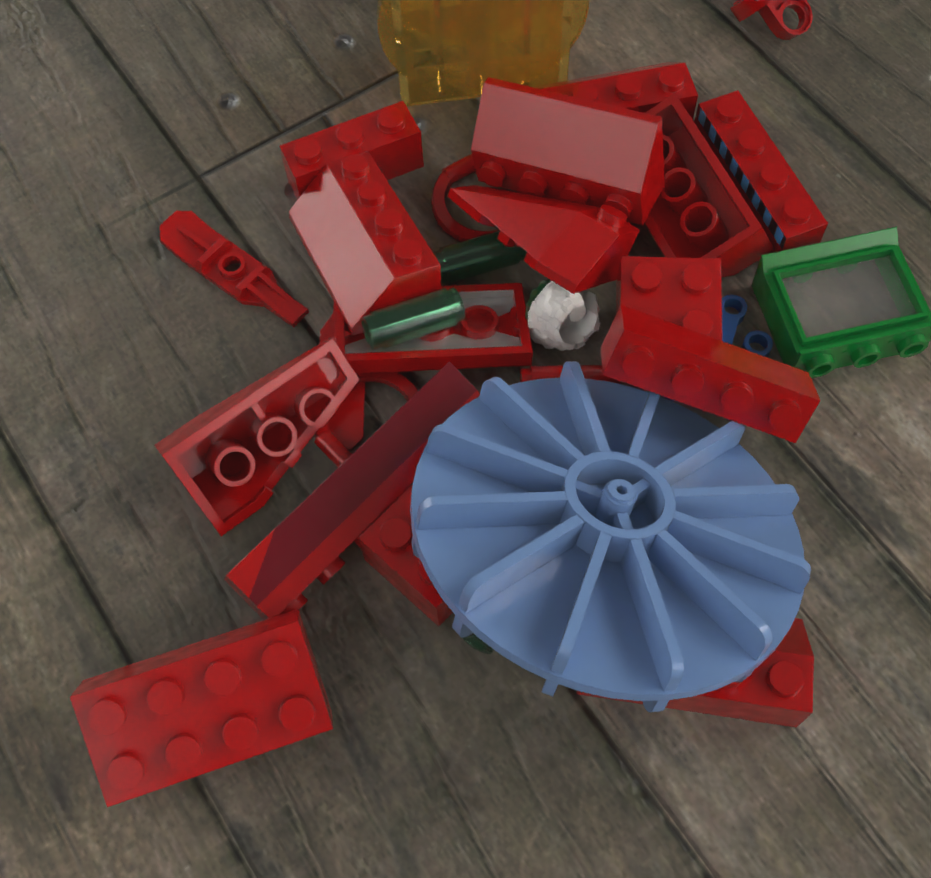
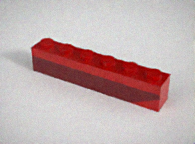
(347, 502)

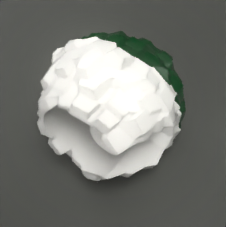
(560, 317)

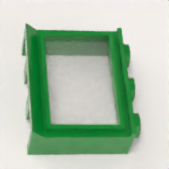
(842, 303)

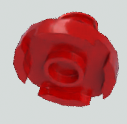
(772, 14)

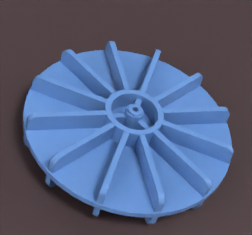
(607, 538)

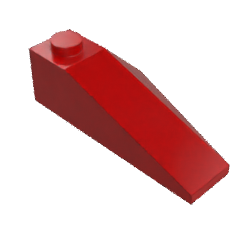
(563, 239)
(250, 440)

